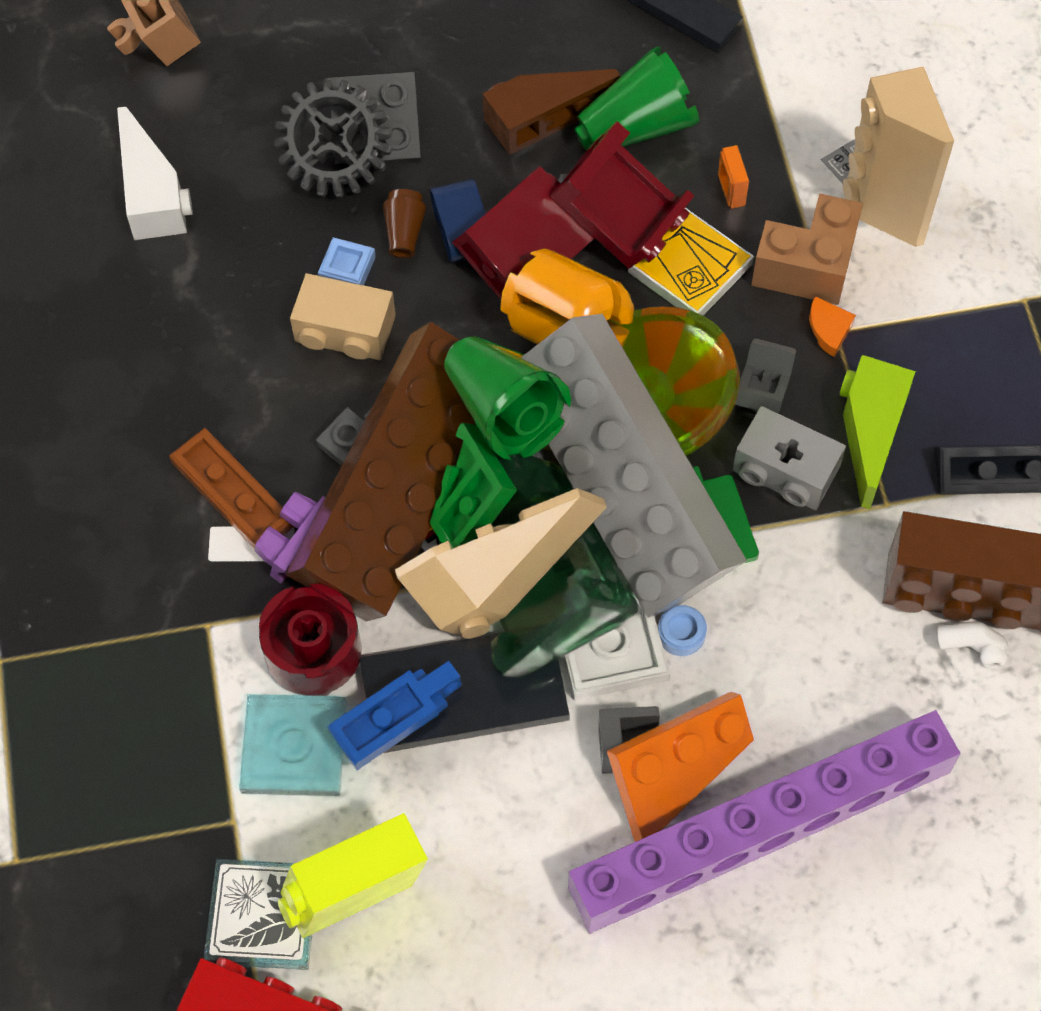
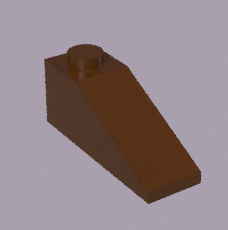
(541, 104)

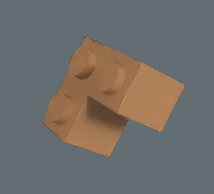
(809, 260)

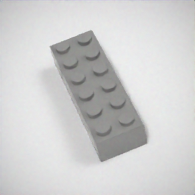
(622, 450)

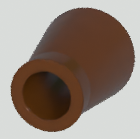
(403, 220)

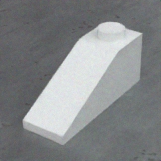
(151, 185)

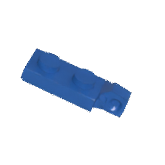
(393, 713)

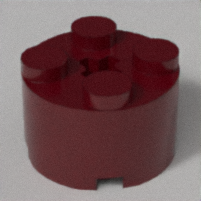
(332, 635)

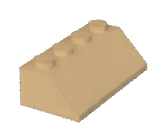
(899, 155)

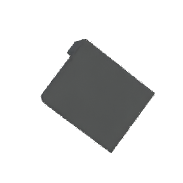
(622, 725)

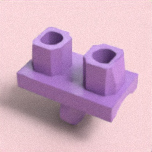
(275, 547)

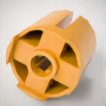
(557, 289)

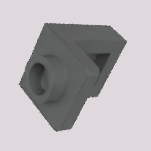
(766, 376)

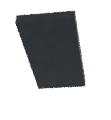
(484, 702)

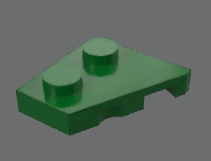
(471, 490)

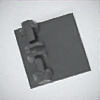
(399, 100)

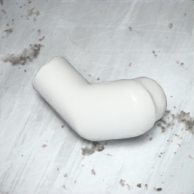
(977, 636)

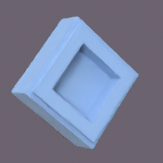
(347, 261)

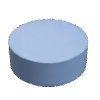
(682, 630)

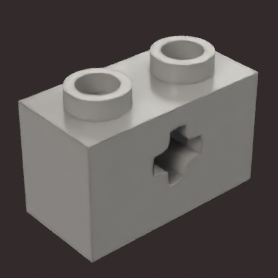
(777, 439)

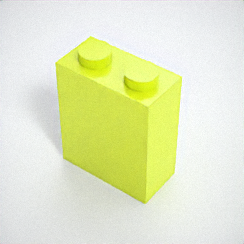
(351, 876)

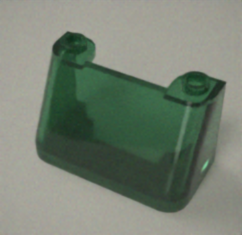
(576, 597)

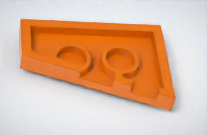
(677, 760)

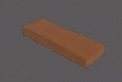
(229, 487)

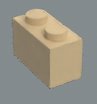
(343, 317)

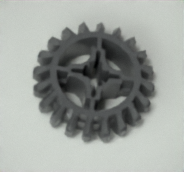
(309, 110)

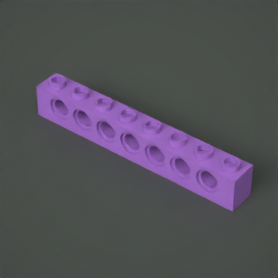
(762, 821)

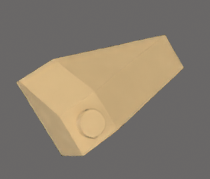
(487, 577)

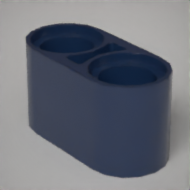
(455, 210)

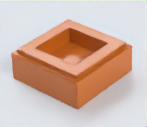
(733, 177)

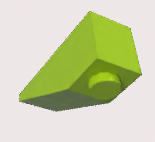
(871, 418)

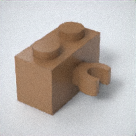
(159, 25)

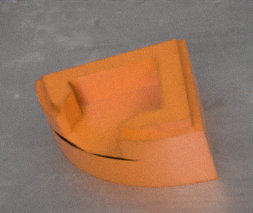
(830, 325)

